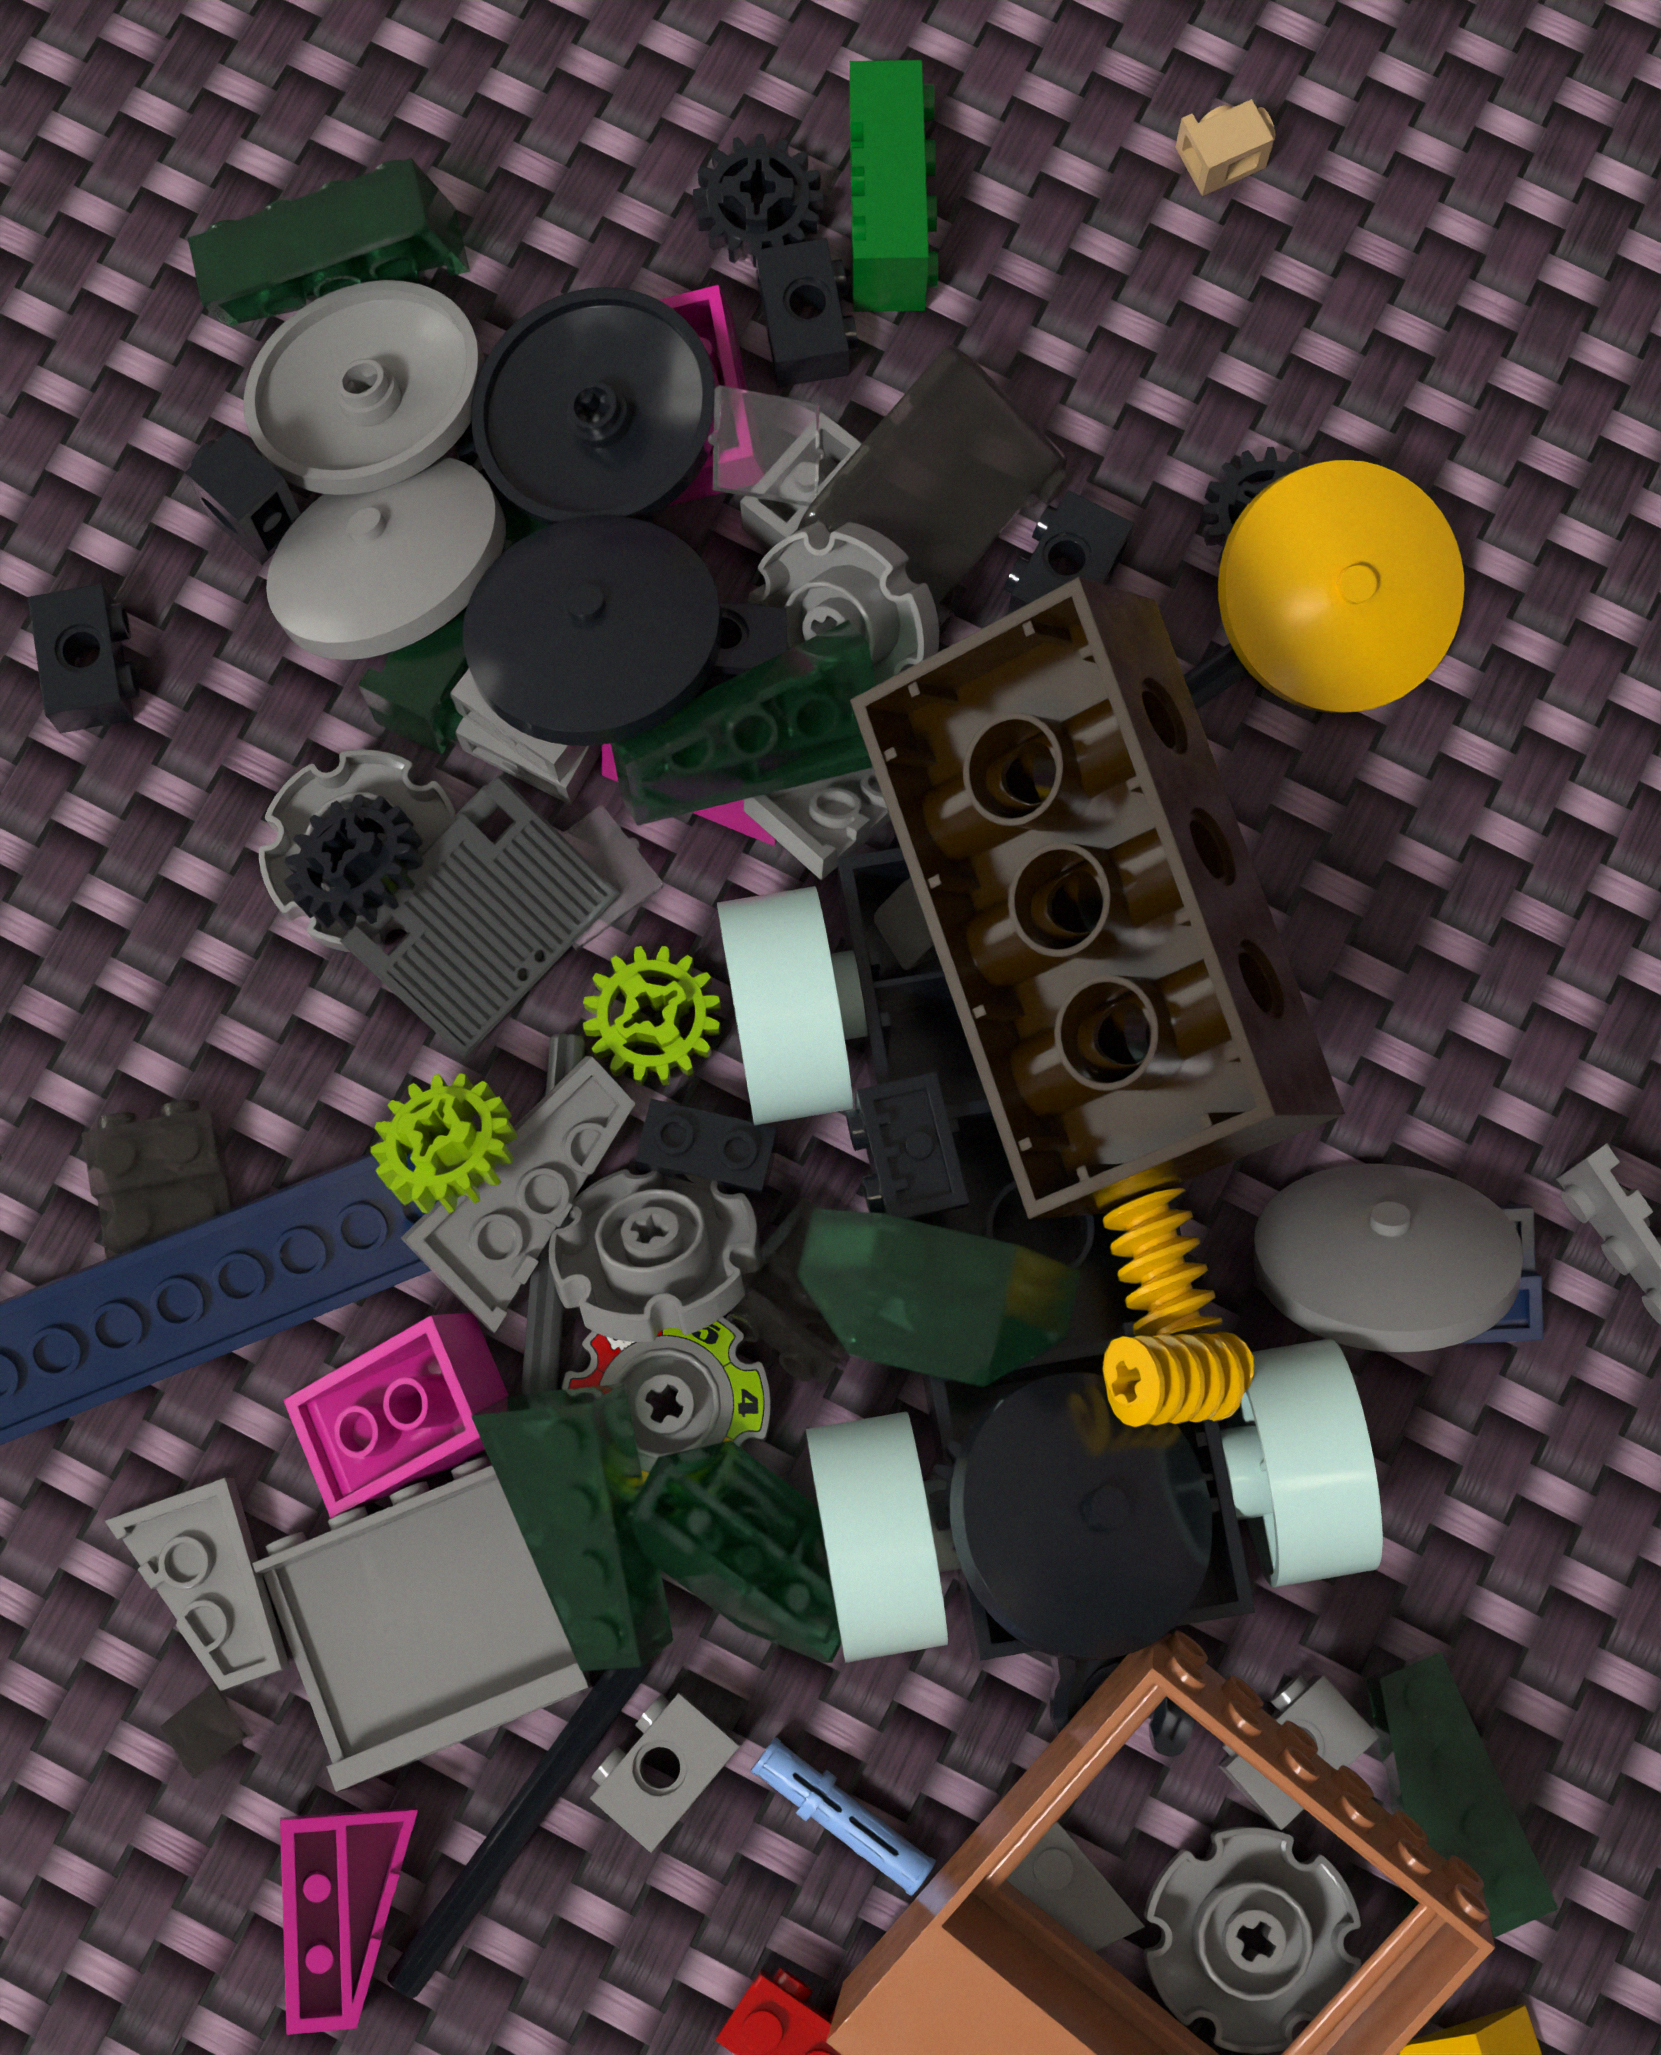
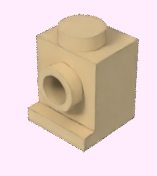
(1225, 145)

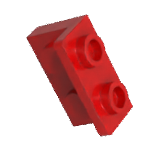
(777, 2019)

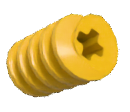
(1160, 1265)
(1177, 1377)

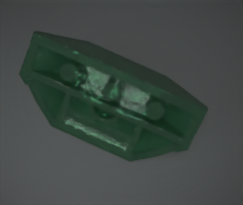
(934, 1295)
(740, 1545)

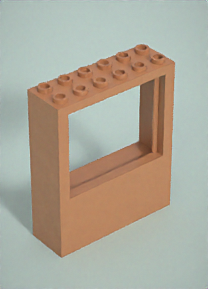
(996, 1975)

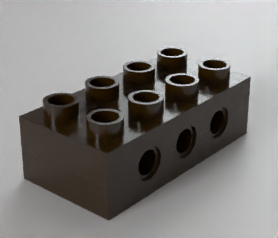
(1022, 791)

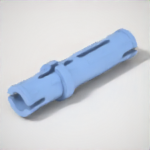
(902, 1863)

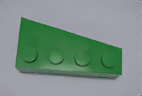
(889, 186)

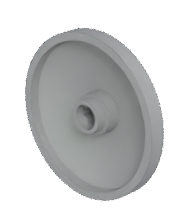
(363, 387)
(385, 563)
(1387, 1257)

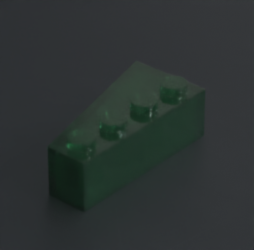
(328, 240)
(570, 1481)

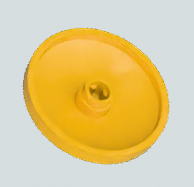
(1341, 586)

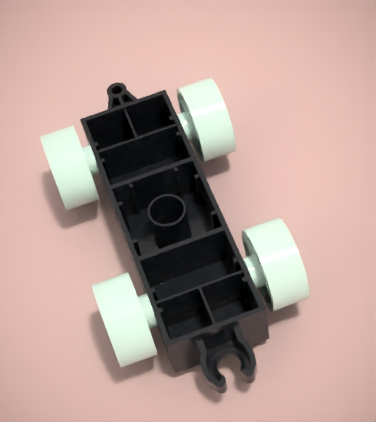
(1291, 1453)

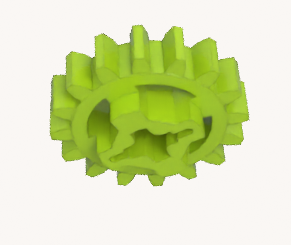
(673, 999)
(444, 1143)

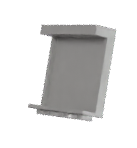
(470, 1615)

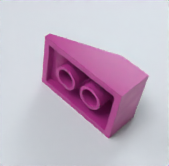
(397, 1412)

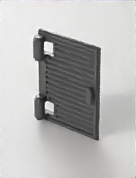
(483, 918)

